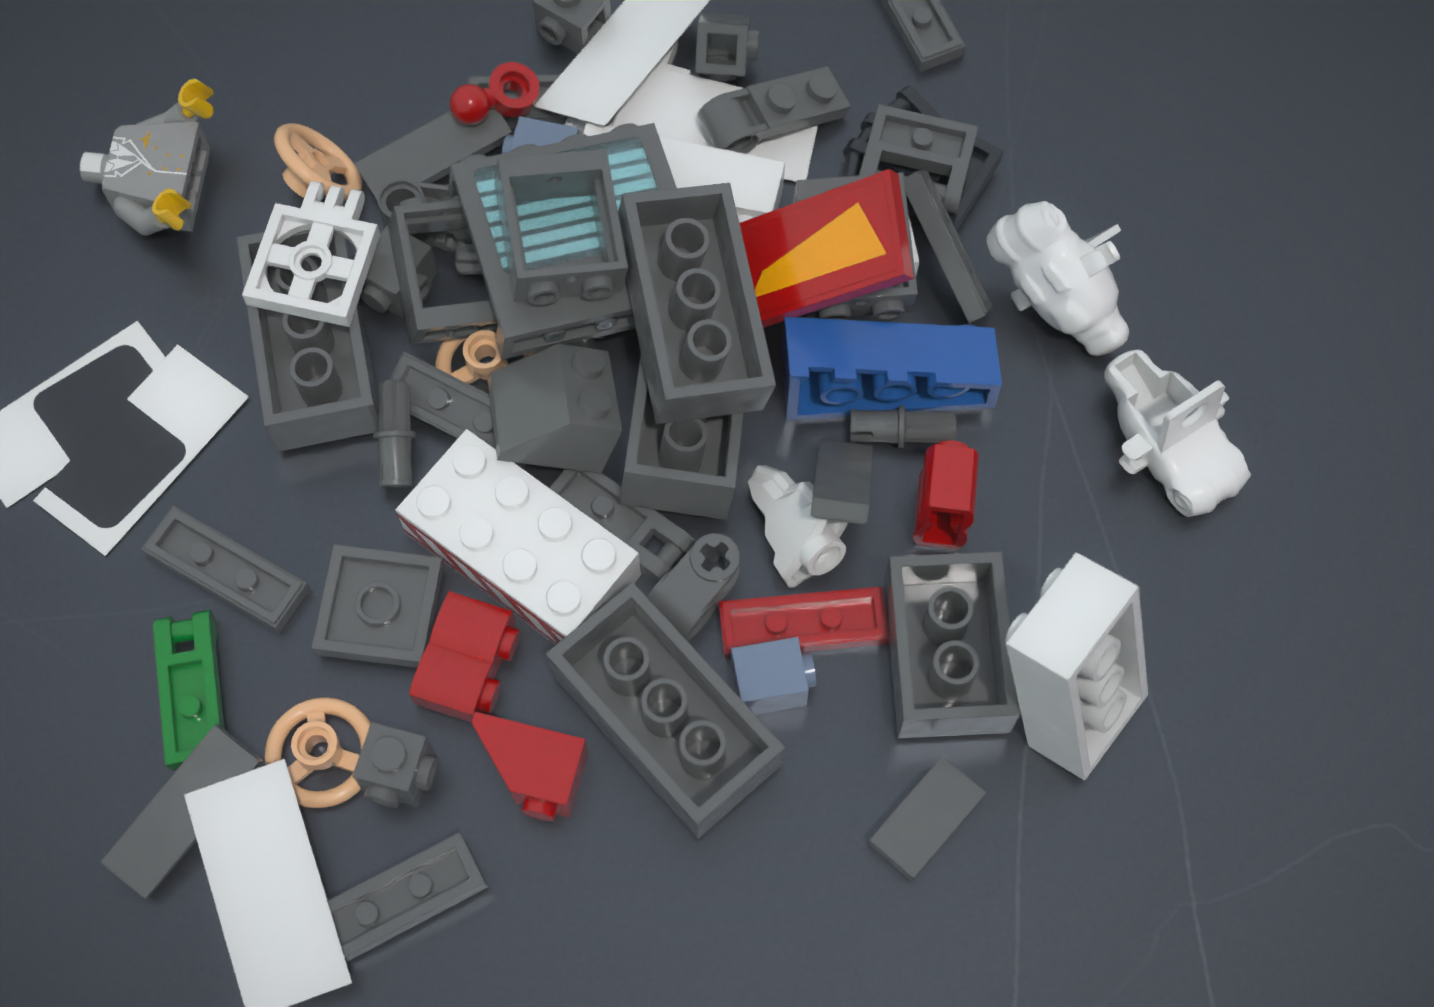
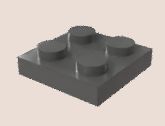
(378, 605)

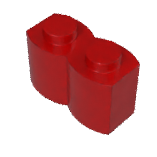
(946, 495)
(463, 657)

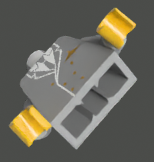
(157, 165)

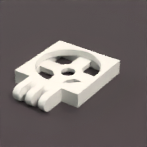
(323, 221)

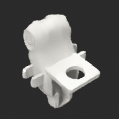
(1062, 274)
(1175, 433)

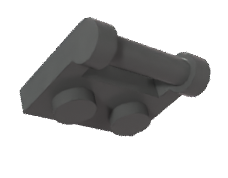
(921, 144)

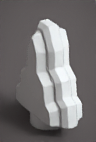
(800, 542)

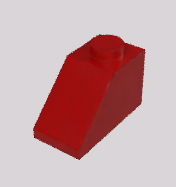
(535, 764)

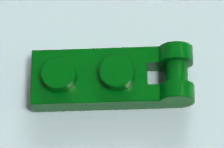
(187, 683)

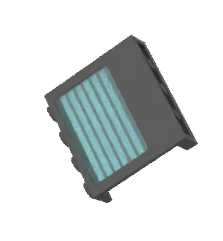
(556, 235)

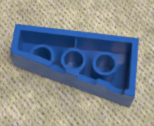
(886, 365)

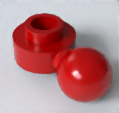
(472, 103)

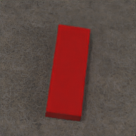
(818, 620)

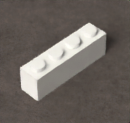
(754, 180)

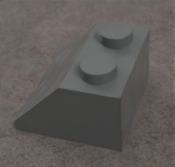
(556, 409)

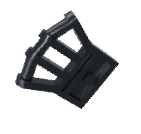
(982, 165)

